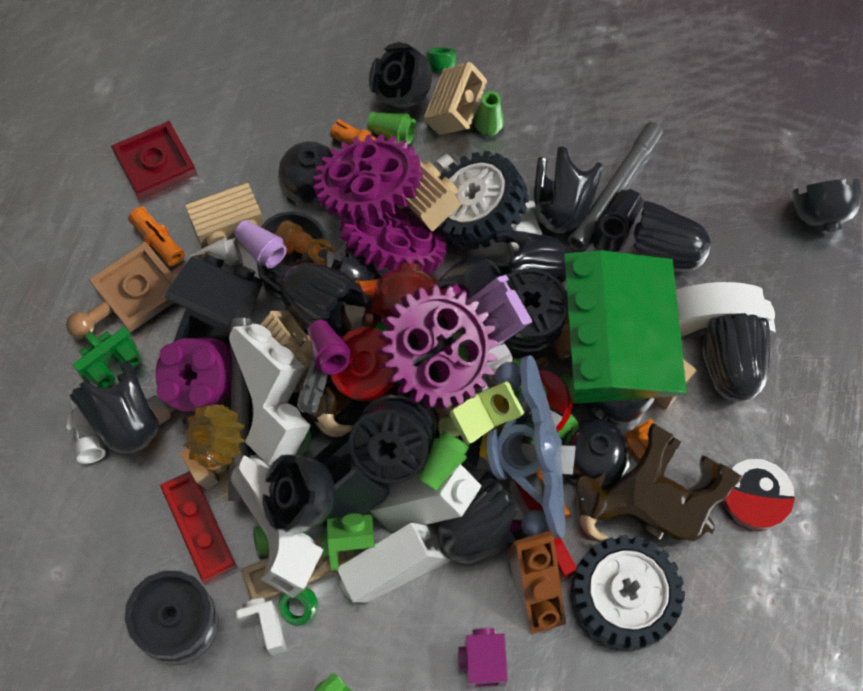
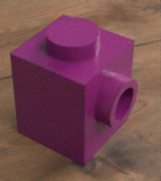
(484, 659)

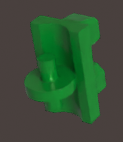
(104, 353)

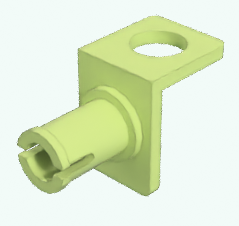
(480, 415)

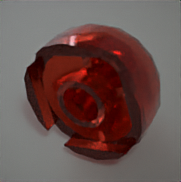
(398, 283)

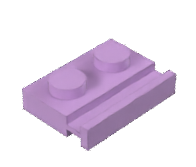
(504, 310)

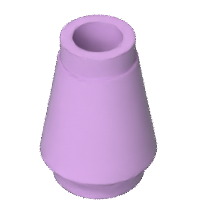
(261, 244)

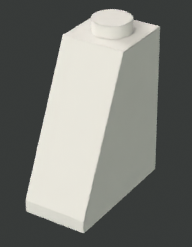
(420, 504)
(392, 563)

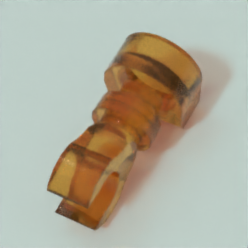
(297, 240)

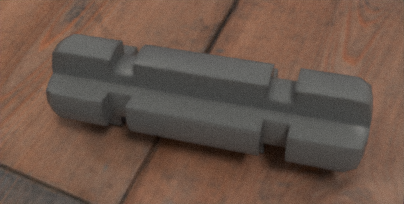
(312, 389)

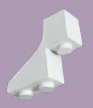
(271, 378)
(290, 554)

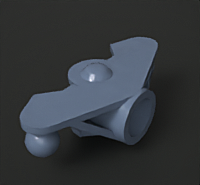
(507, 457)

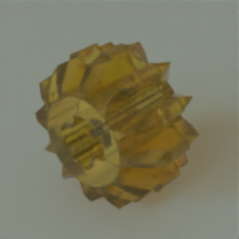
(213, 435)

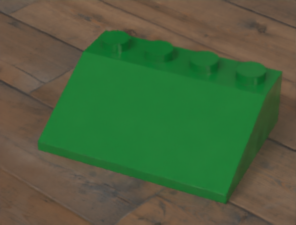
(623, 327)

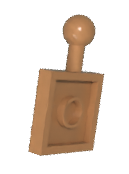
(130, 288)

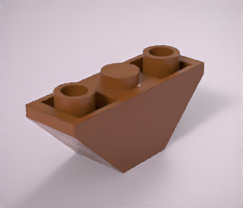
(538, 581)

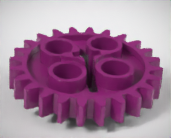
(368, 178)
(394, 240)
(420, 318)

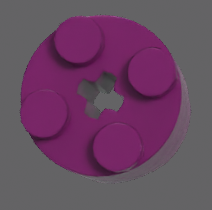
(194, 373)

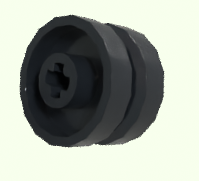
(162, 597)

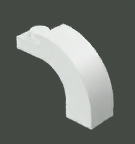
(710, 300)

